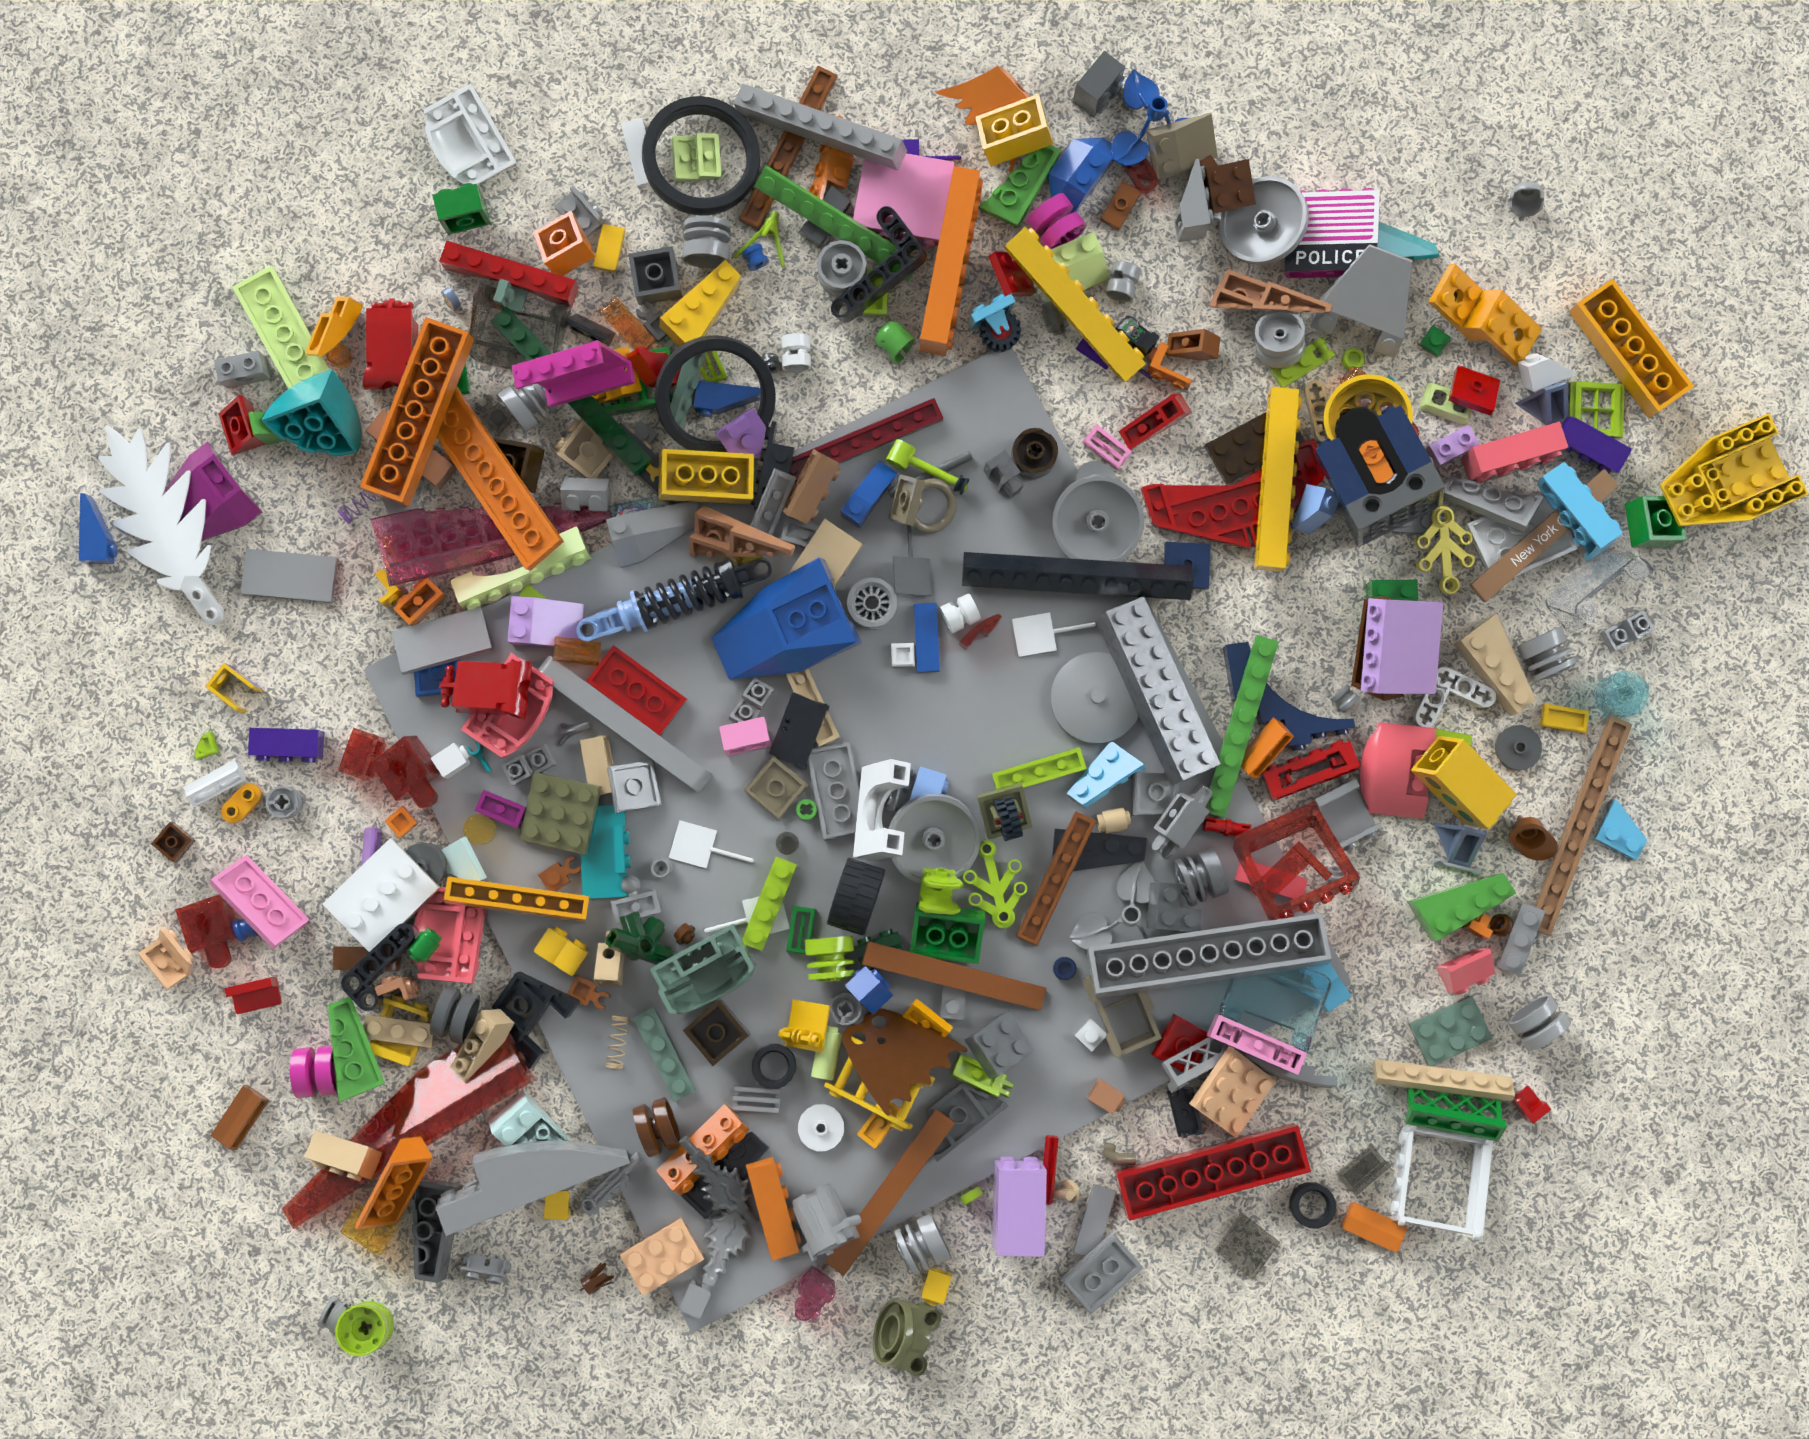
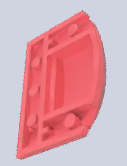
(508, 733)
(1386, 770)
(461, 939)

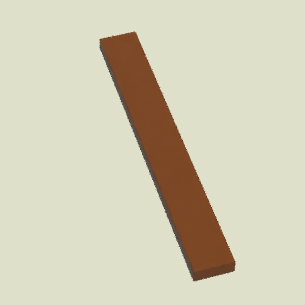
(788, 148)
(953, 975)
(892, 1189)

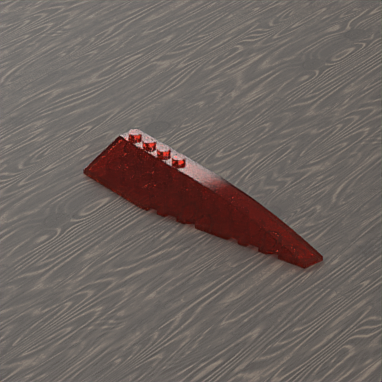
(425, 1107)

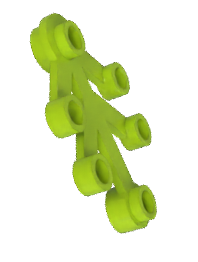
(996, 888)

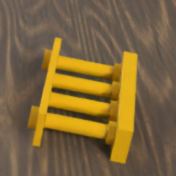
(897, 1122)

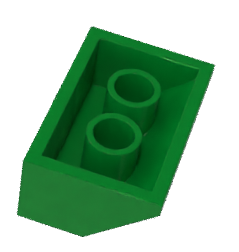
(948, 936)

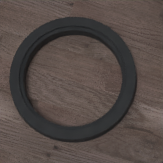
(700, 106)
(688, 351)

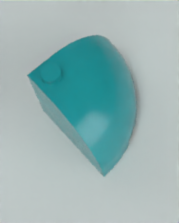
(317, 416)

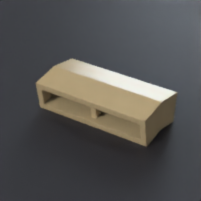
(596, 759)

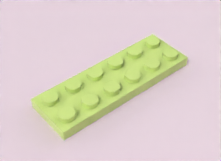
(279, 326)

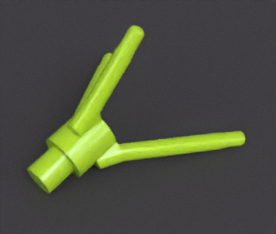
(769, 229)

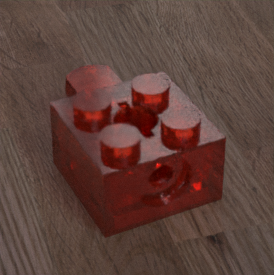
(416, 771)
(208, 929)

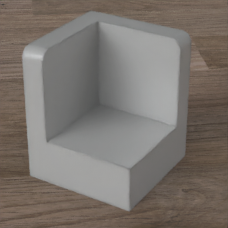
(695, 1300)

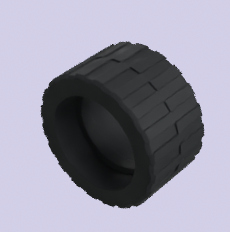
(855, 896)

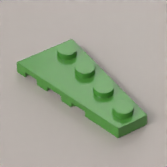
(1018, 192)
(352, 1054)

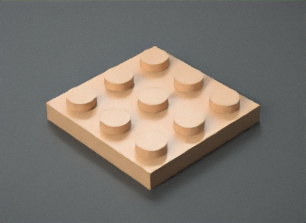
(1232, 1092)

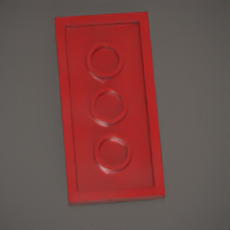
(636, 690)

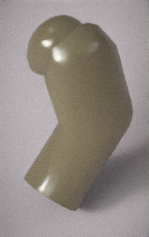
(1118, 1158)

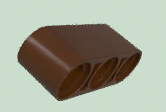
(347, 957)

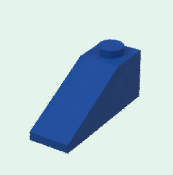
(721, 397)
(868, 494)
(95, 539)

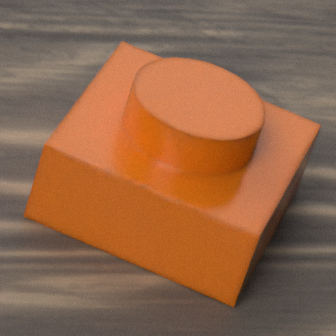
(401, 822)

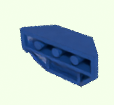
(1080, 169)

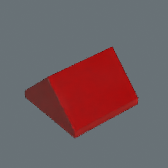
(237, 425)

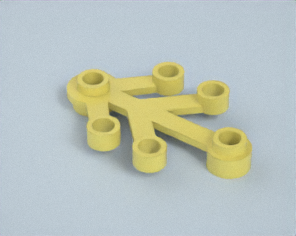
(1445, 547)

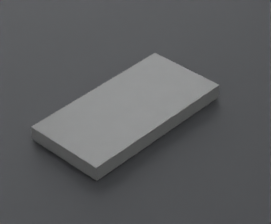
(289, 575)
(441, 640)
(835, 789)

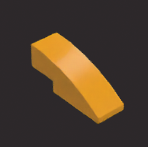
(333, 326)

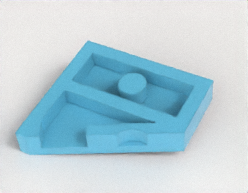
(1620, 832)

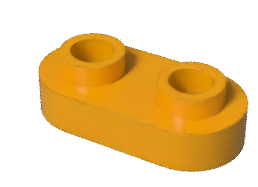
(241, 804)

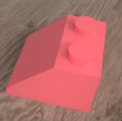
(1467, 970)

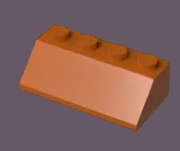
(396, 1184)

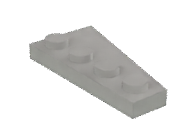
(1503, 506)

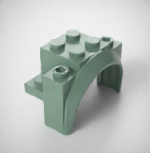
(705, 971)

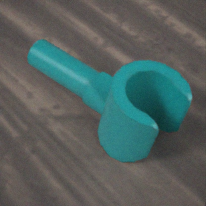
(479, 755)

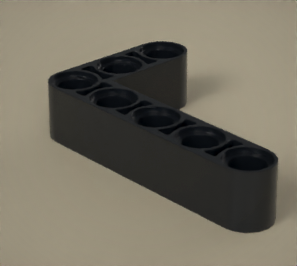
(883, 270)

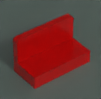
(255, 995)

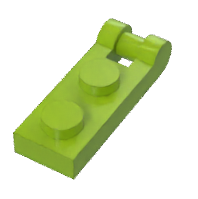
(1306, 364)

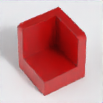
(1529, 1105)

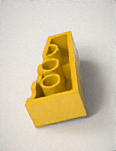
(701, 306)

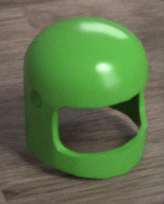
(892, 339)

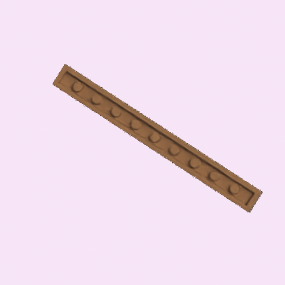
(1581, 821)

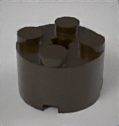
(1041, 443)

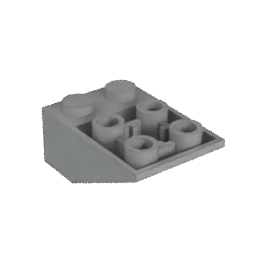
(1193, 215)

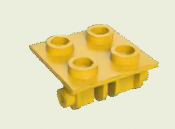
(806, 1026)

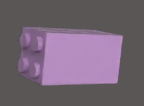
(1019, 1207)

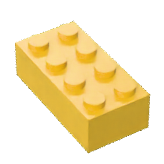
(706, 476)

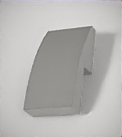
(1627, 631)
(752, 701)
(525, 765)

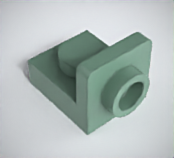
(509, 296)

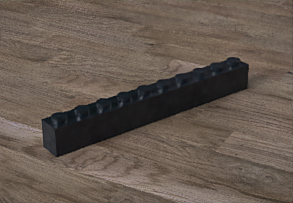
(1077, 576)

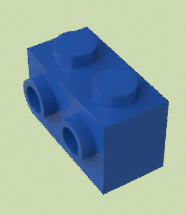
(869, 989)

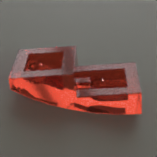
(984, 627)

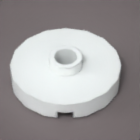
(824, 1115)

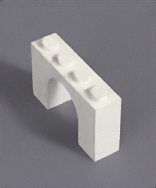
(876, 784)

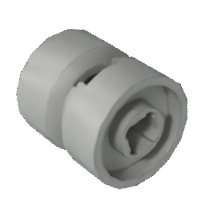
(1123, 277)

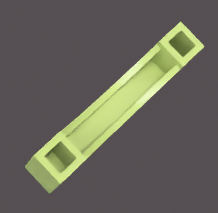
(478, 590)

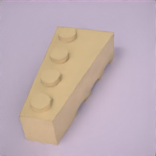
(1496, 664)

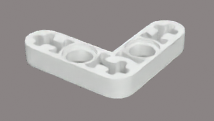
(1444, 689)

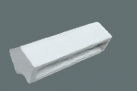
(215, 783)

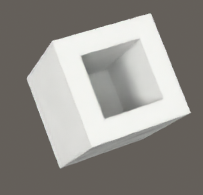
(451, 760)

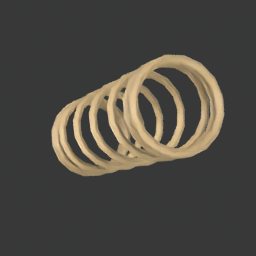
(612, 1065)

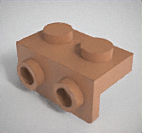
(408, 987)

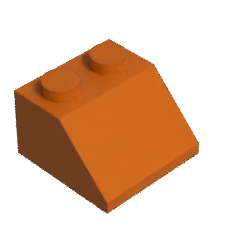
(563, 244)

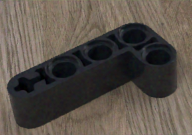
(382, 962)

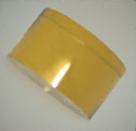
(479, 829)

